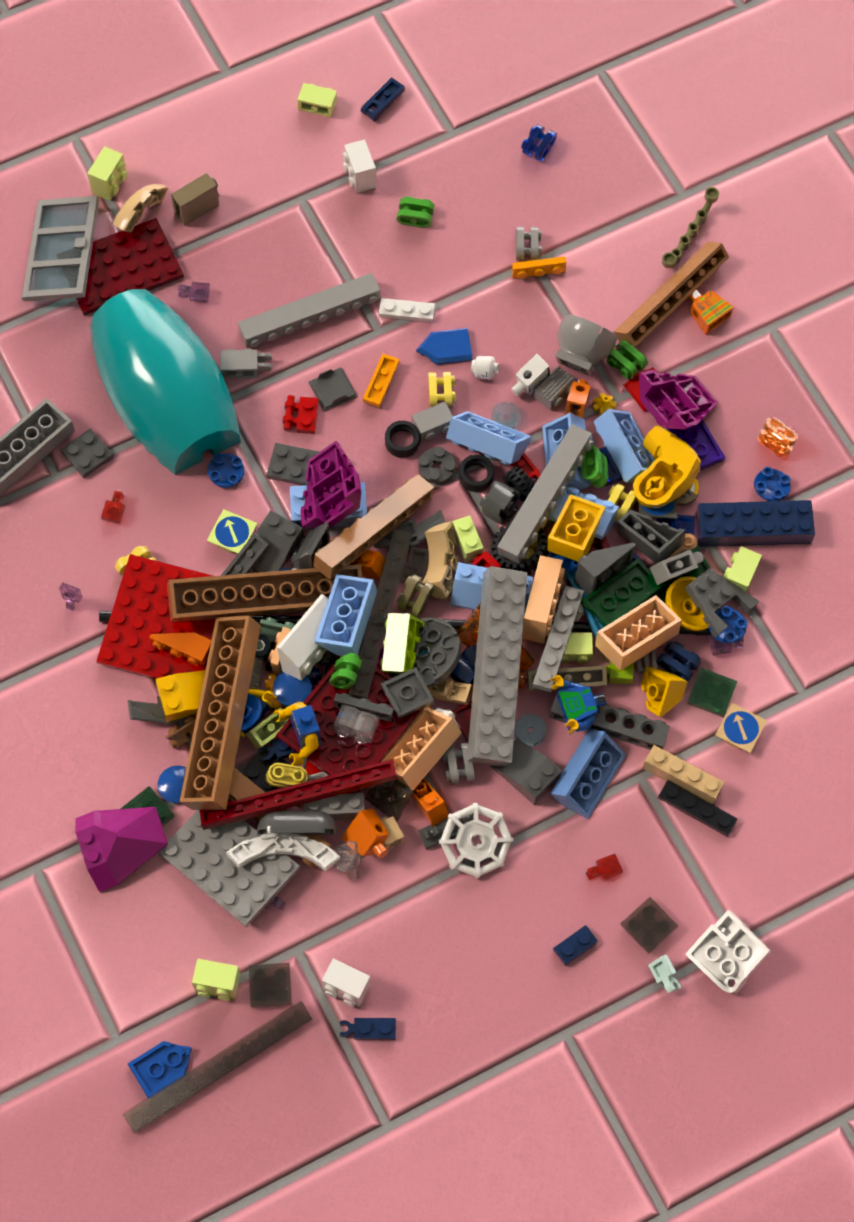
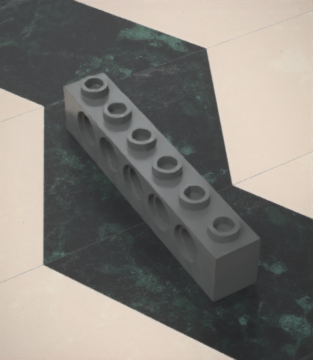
(618, 730)

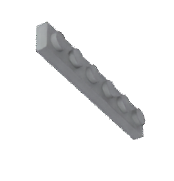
(558, 638)

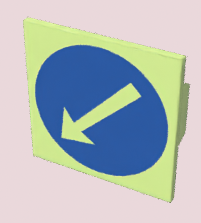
(231, 532)

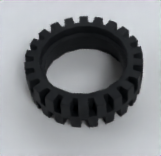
(525, 565)

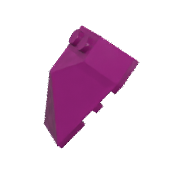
(675, 400)
(331, 488)
(118, 842)

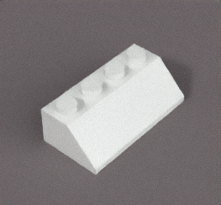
(298, 649)

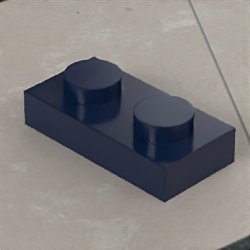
(575, 945)

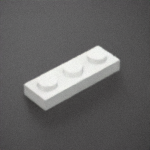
(406, 310)

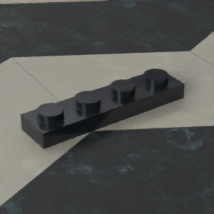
(697, 808)

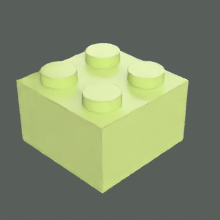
(107, 173)
(216, 979)

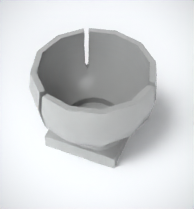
(582, 344)

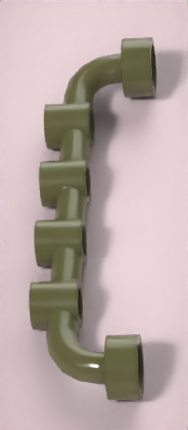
(671, 258)

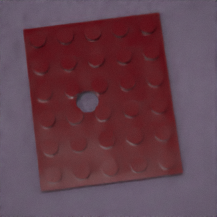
(341, 753)

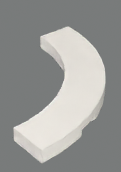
(283, 844)

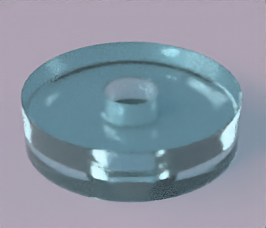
(509, 409)
(534, 722)

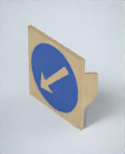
(741, 728)

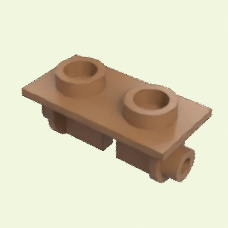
(178, 734)

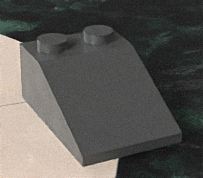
(284, 539)
(316, 539)
(602, 565)
(529, 772)

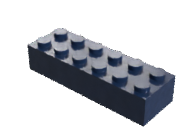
(755, 523)

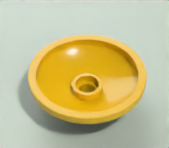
(678, 599)

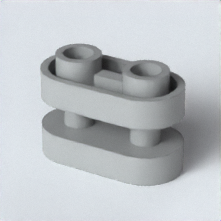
(534, 251)
(452, 773)

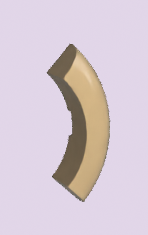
(133, 207)
(441, 559)

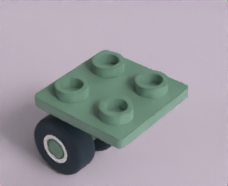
(268, 635)

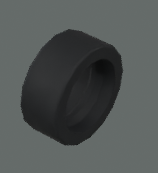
(402, 451)
(472, 485)

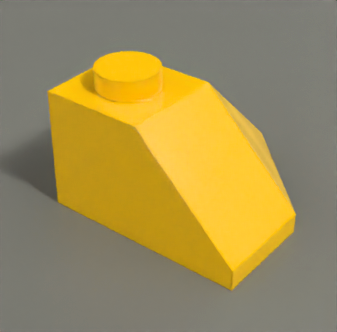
(662, 690)

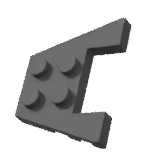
(712, 592)

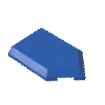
(447, 346)
(160, 1066)

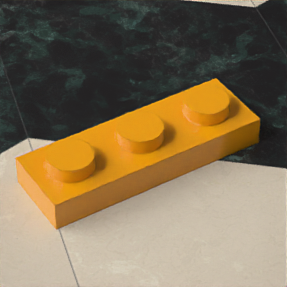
(538, 267)
(381, 380)

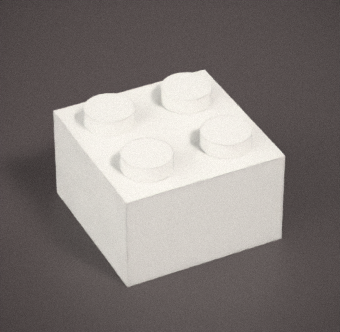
(359, 166)
(346, 983)

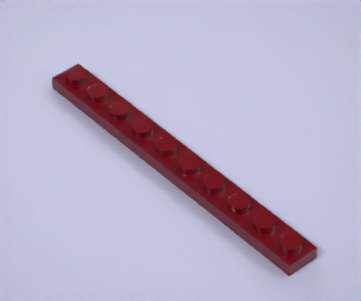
(300, 794)

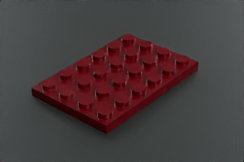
(128, 263)

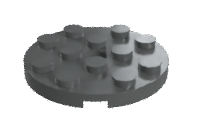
(443, 651)

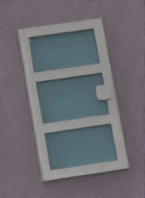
(60, 248)

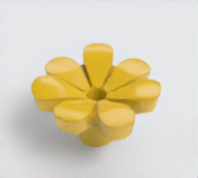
(603, 403)

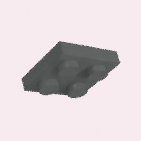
(86, 453)
(407, 693)

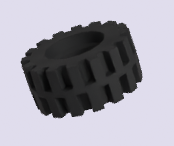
(519, 480)

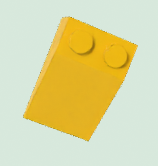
(575, 528)
(180, 694)

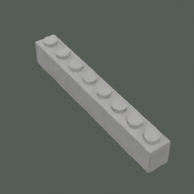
(309, 310)
(545, 494)

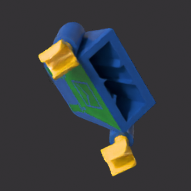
(577, 704)

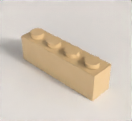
(683, 774)

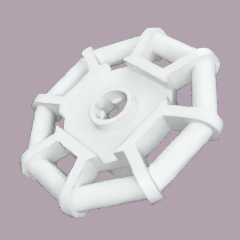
(465, 845)

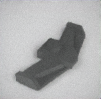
(417, 530)
(149, 712)

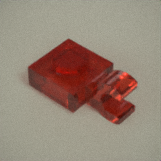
(113, 509)
(606, 866)

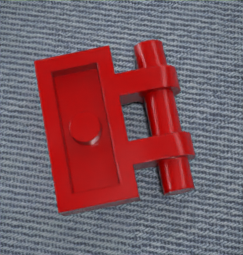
(307, 414)

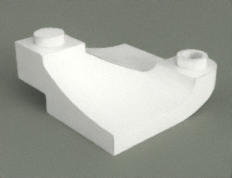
(728, 952)

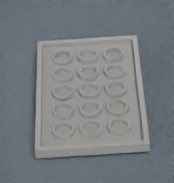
(203, 861)

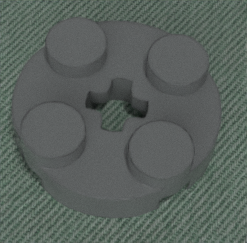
(436, 475)

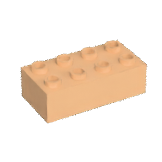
(543, 599)
(638, 632)
(422, 746)

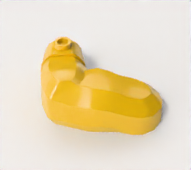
(671, 471)

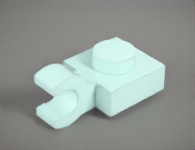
(662, 971)

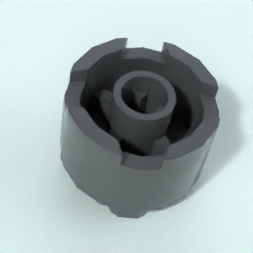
(500, 502)

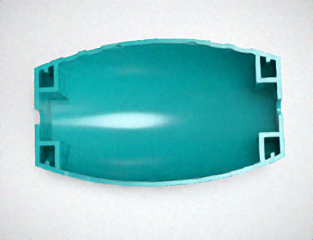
(162, 380)

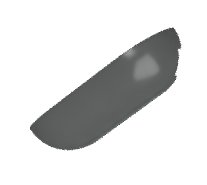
(298, 823)

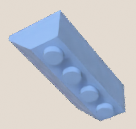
(552, 436)
(487, 437)
(624, 443)
(608, 518)
(468, 586)
(346, 614)

